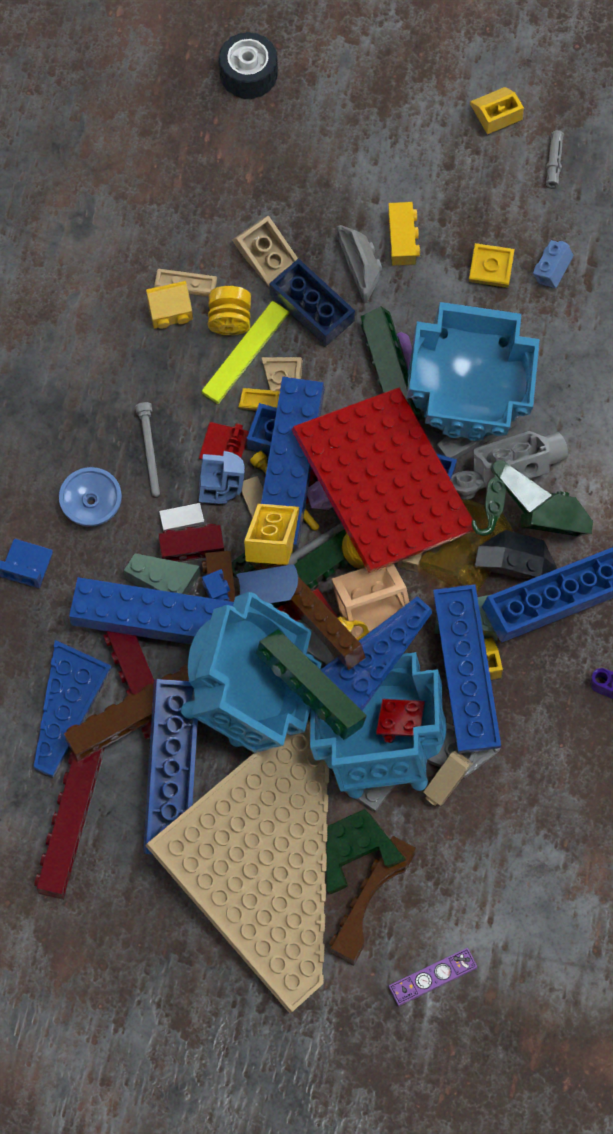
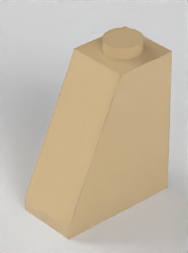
(447, 778)

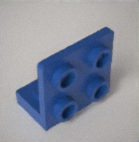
(26, 563)

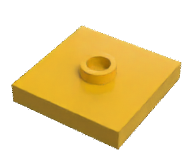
(491, 265)

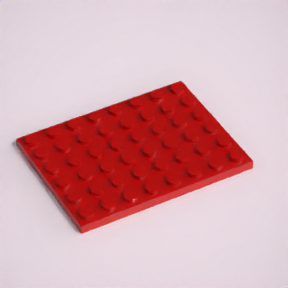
(383, 479)

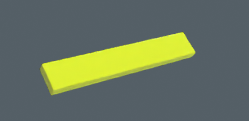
(245, 352)

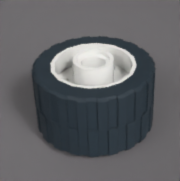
(248, 65)

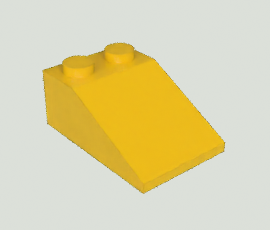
(271, 534)

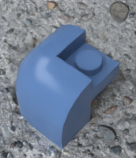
(220, 477)

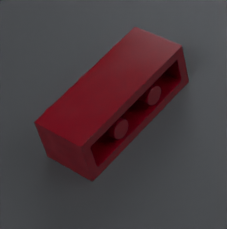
(191, 543)

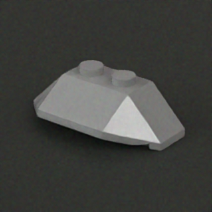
(360, 259)

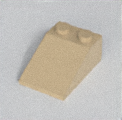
(265, 249)

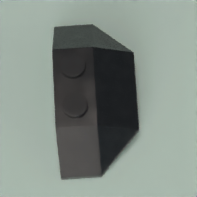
(515, 556)

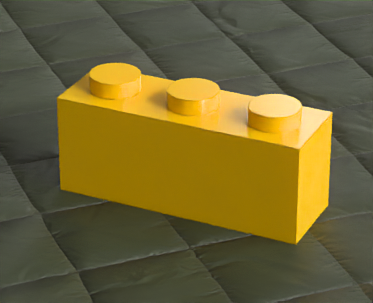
(403, 233)

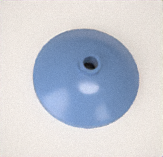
(89, 485)

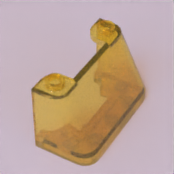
(456, 558)

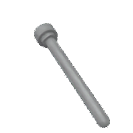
(144, 412)
(314, 544)

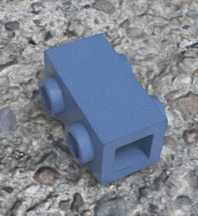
(553, 263)

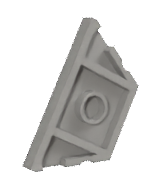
(450, 746)

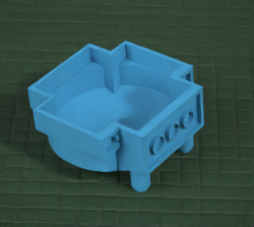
(472, 371)
(237, 689)
(365, 757)

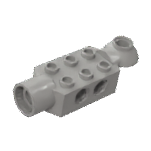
(524, 452)

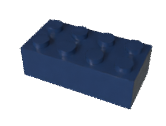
(312, 302)

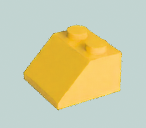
(169, 305)

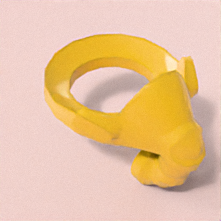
(350, 624)

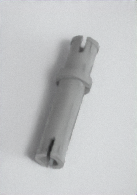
(554, 165)

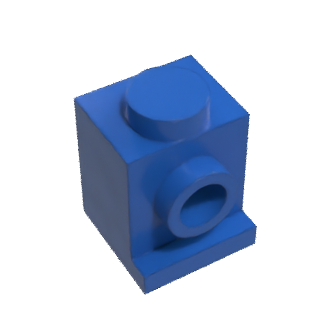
(216, 585)

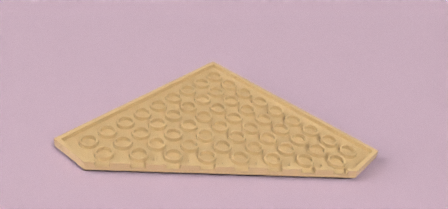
(259, 862)

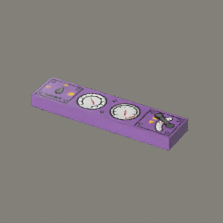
(433, 977)

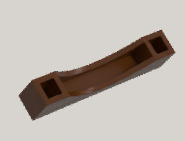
(350, 940)

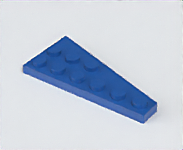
(382, 651)
(69, 696)

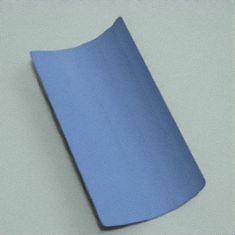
(270, 584)

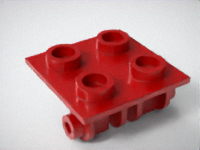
(224, 438)
(399, 718)

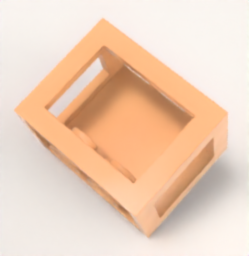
(370, 596)

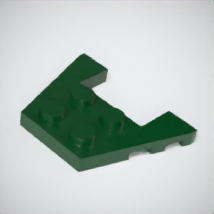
(353, 839)

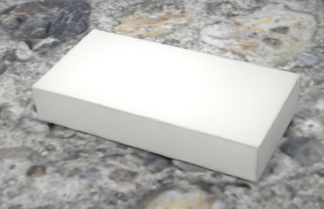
(182, 517)

